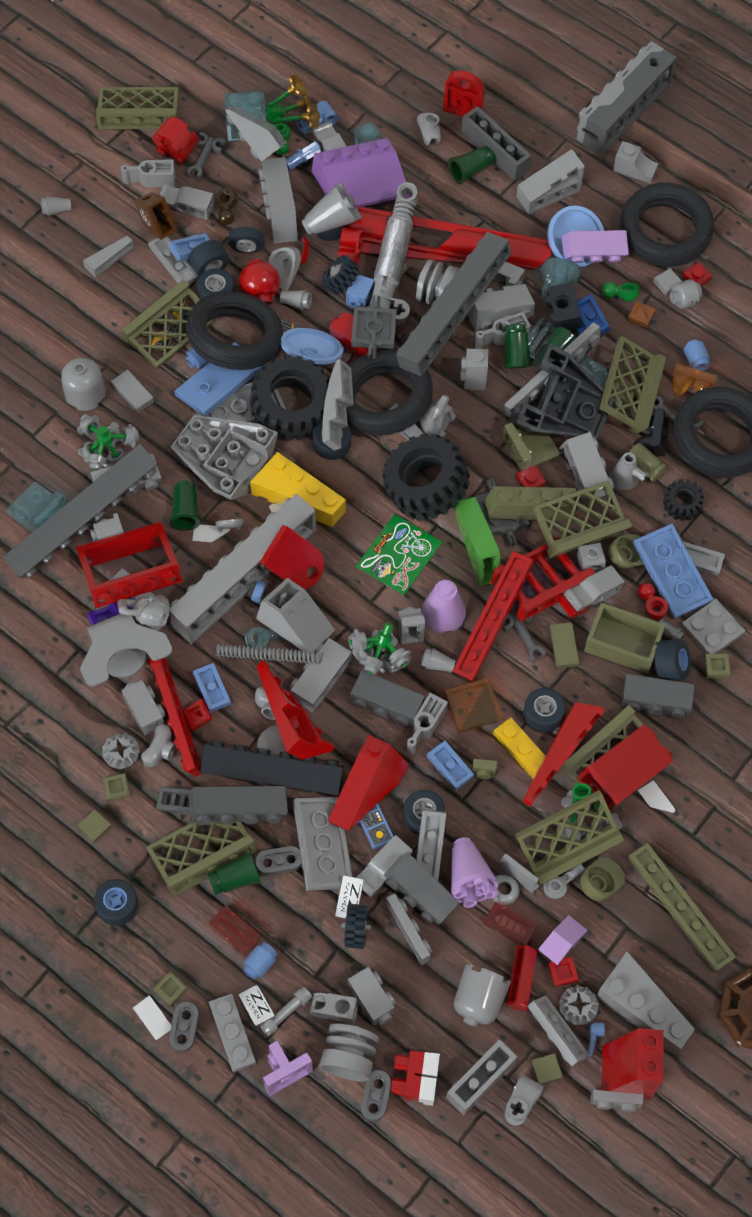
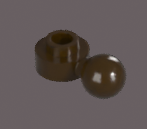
(226, 216)

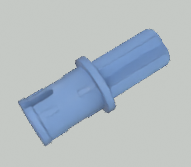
(302, 155)

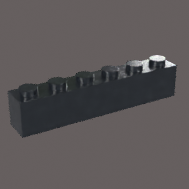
(272, 768)

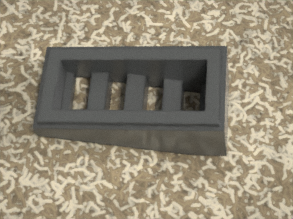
(175, 792)

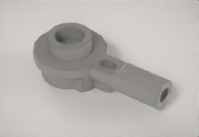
(557, 886)

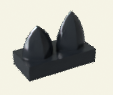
(658, 440)

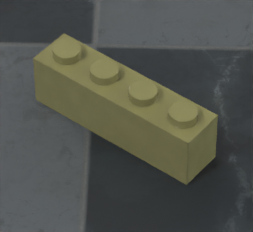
(519, 502)

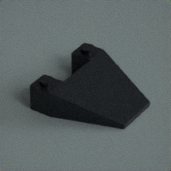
(568, 401)

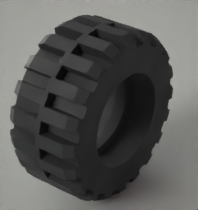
(289, 373)
(414, 457)

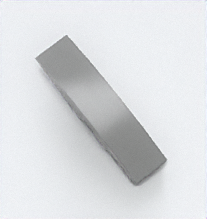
(338, 397)

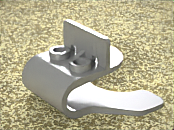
(121, 649)

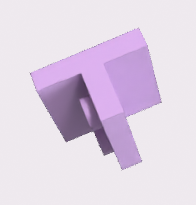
(284, 1072)

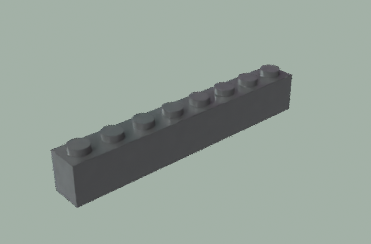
(453, 304)
(80, 511)

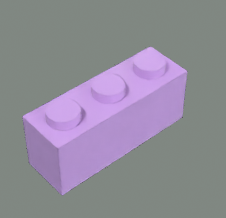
(595, 246)

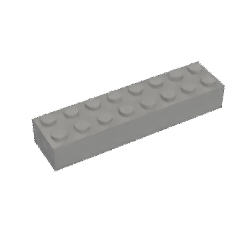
(236, 572)

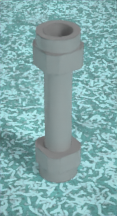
(301, 997)

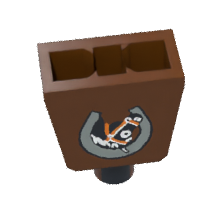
(154, 208)

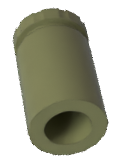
(648, 462)

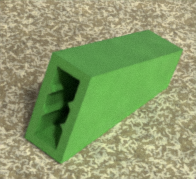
(477, 539)

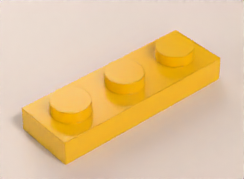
(520, 746)

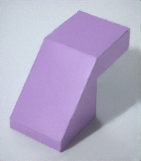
(562, 939)

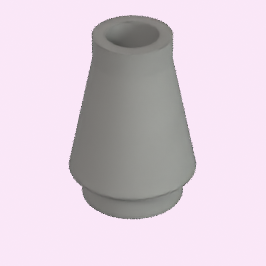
(54, 205)
(299, 299)
(437, 661)

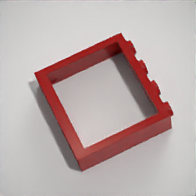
(125, 545)

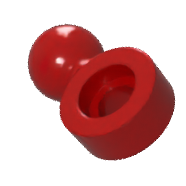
(646, 592)

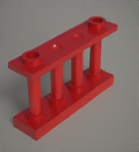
(545, 598)

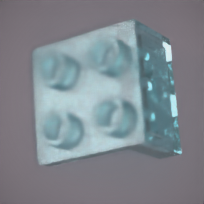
(35, 506)

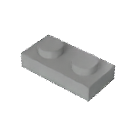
(606, 1099)

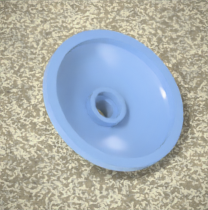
(571, 219)
(312, 345)

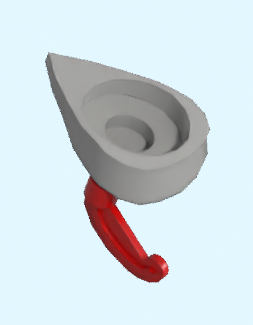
(287, 262)

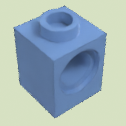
(360, 292)

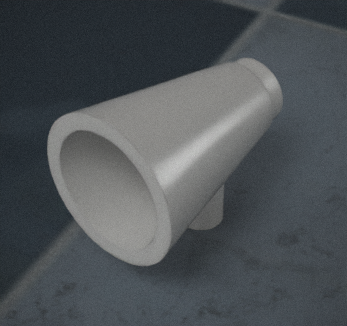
(626, 473)

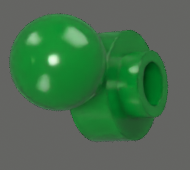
(285, 132)
(626, 291)

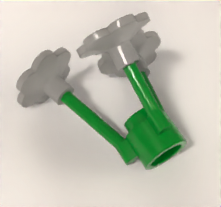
(579, 792)

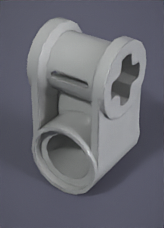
(523, 1097)

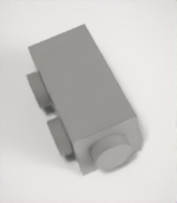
(474, 369)
(142, 706)
(371, 996)

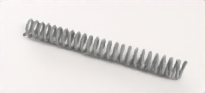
(247, 651)

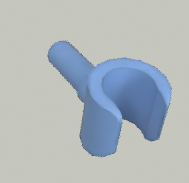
(596, 1029)

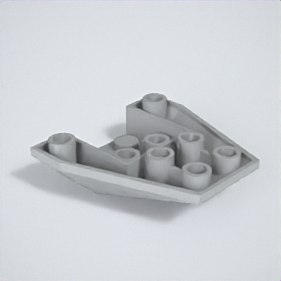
(225, 452)

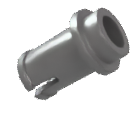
(671, 631)

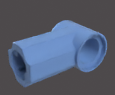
(326, 114)

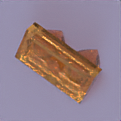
(685, 375)

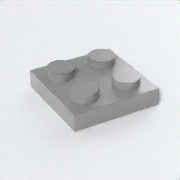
(713, 628)

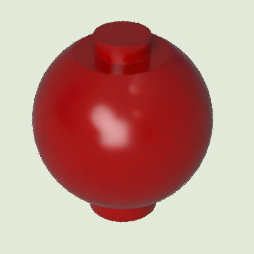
(260, 280)

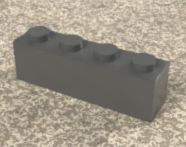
(507, 152)
(238, 804)

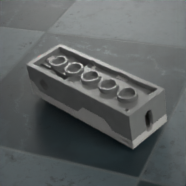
(626, 98)

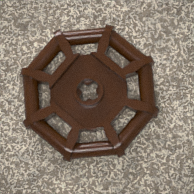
(743, 1010)

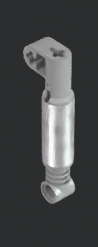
(393, 253)

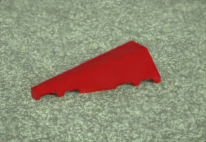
(292, 719)
(571, 732)

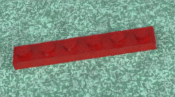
(493, 616)
(177, 719)

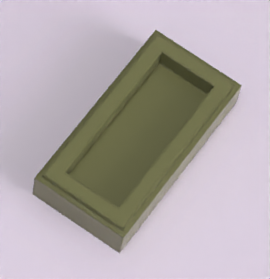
(564, 645)

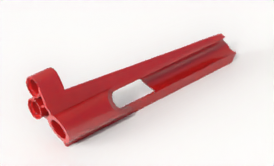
(368, 233)

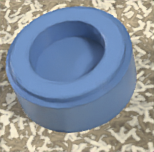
(259, 591)

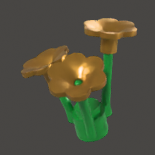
(276, 112)

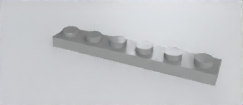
(535, 386)

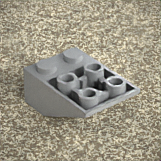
(259, 134)
(295, 616)

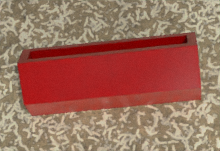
(521, 977)

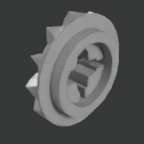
(113, 758)
(571, 1012)

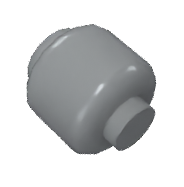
(686, 294)

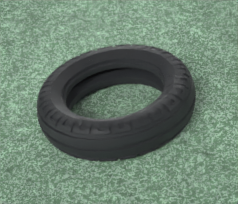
(671, 195)
(229, 355)
(398, 418)
(691, 447)

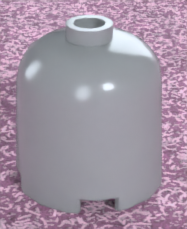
(83, 384)
(480, 995)

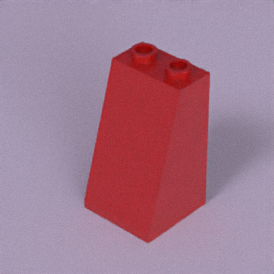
(627, 766)
(634, 1063)

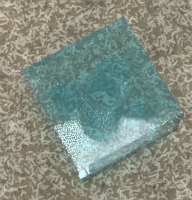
(251, 102)

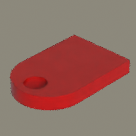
(463, 96)
(291, 558)

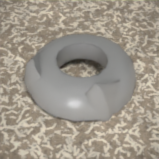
(225, 524)
(509, 898)

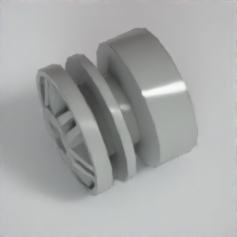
(433, 280)
(348, 1057)

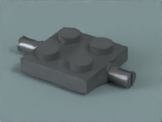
(373, 327)
(501, 526)

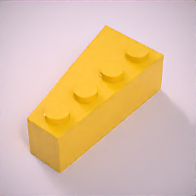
(284, 479)

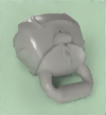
(437, 417)
(148, 610)

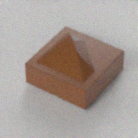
(641, 314)

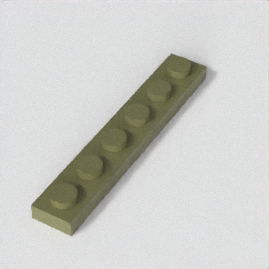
(681, 907)

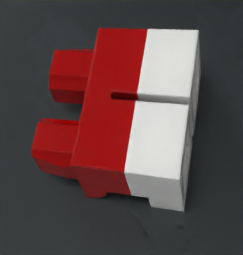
(420, 1079)

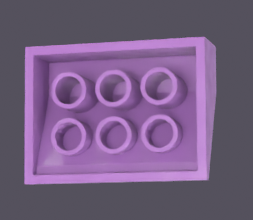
(366, 170)

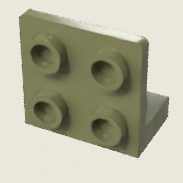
(529, 448)

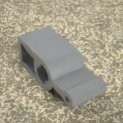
(327, 137)
(150, 173)
(189, 200)
(496, 333)
(595, 588)
(430, 714)
(381, 862)

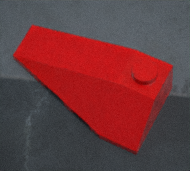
(372, 777)

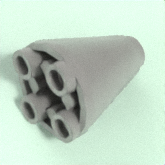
(332, 211)

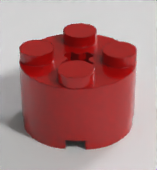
(175, 140)

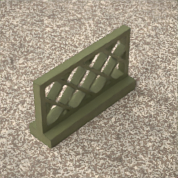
(137, 116)
(153, 315)
(646, 394)
(592, 534)
(598, 741)
(575, 850)
(197, 872)

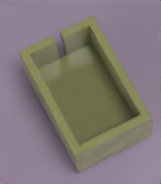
(624, 638)

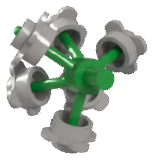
(105, 436)
(384, 640)

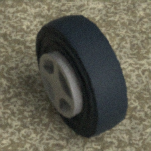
(246, 239)

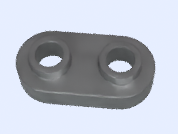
(278, 858)
(183, 1027)
(376, 1096)

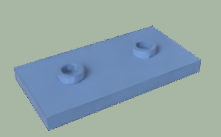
(212, 386)
(673, 571)

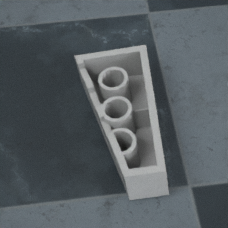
(279, 199)
(644, 1004)

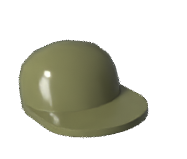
(624, 553)
(602, 879)

